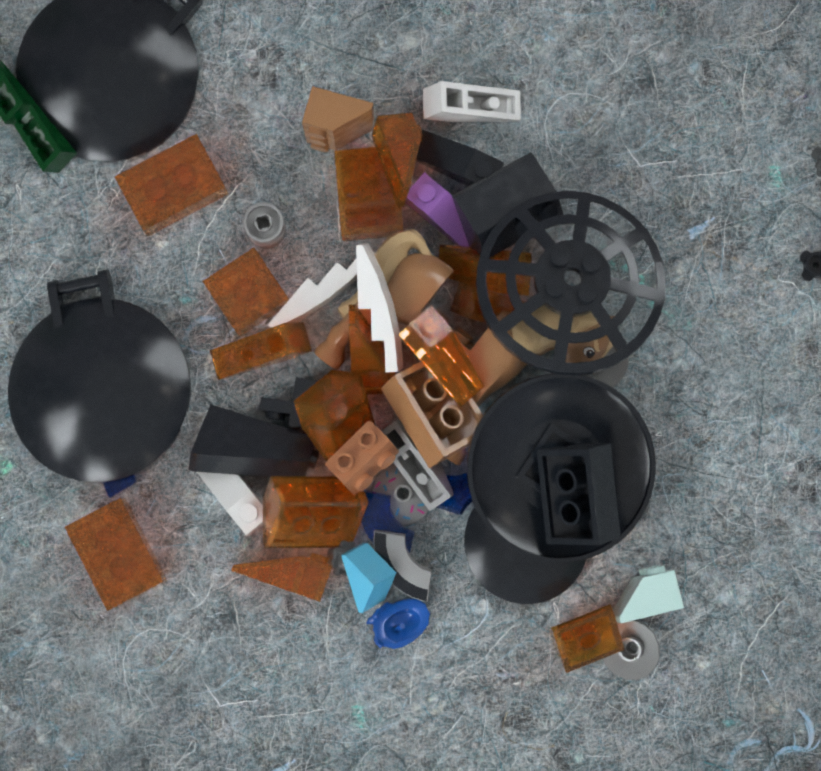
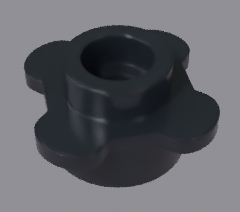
(808, 260)

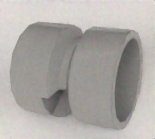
(264, 225)

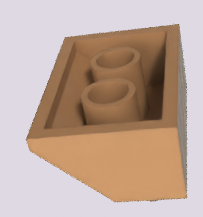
(335, 119)
(431, 414)

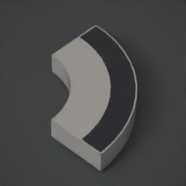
(410, 576)

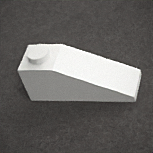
(470, 103)
(236, 499)

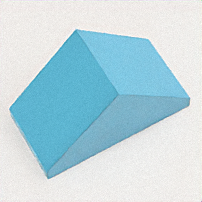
(368, 576)

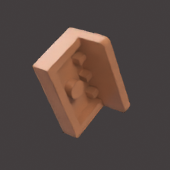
(362, 458)

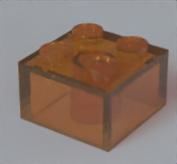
(246, 291)

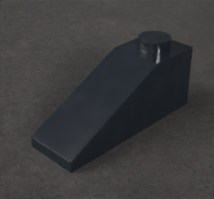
(455, 159)

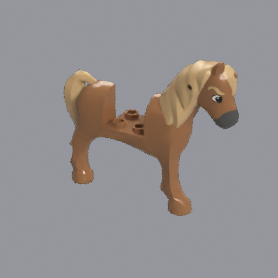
(413, 285)

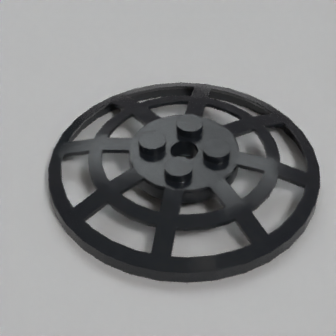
(568, 299)

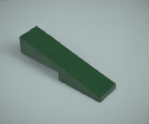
(39, 134)

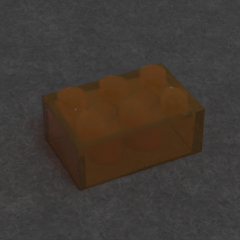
(171, 185)
(116, 554)

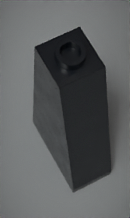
(250, 446)

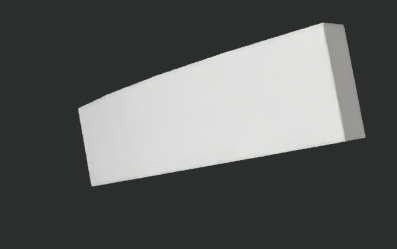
(375, 295)
(312, 297)

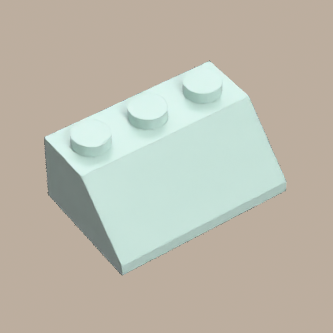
(648, 595)

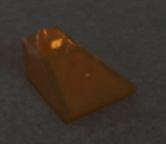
(586, 638)

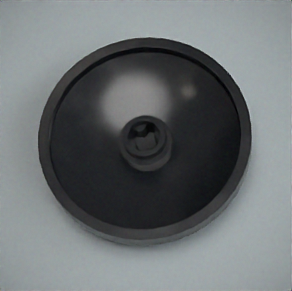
(510, 573)

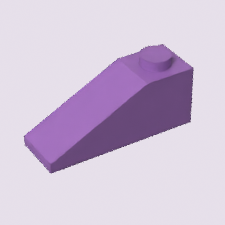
(437, 208)

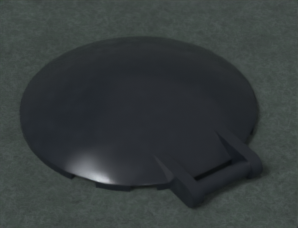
(111, 73)
(98, 385)

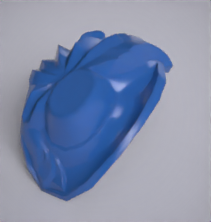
(399, 623)

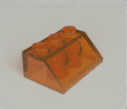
(310, 512)

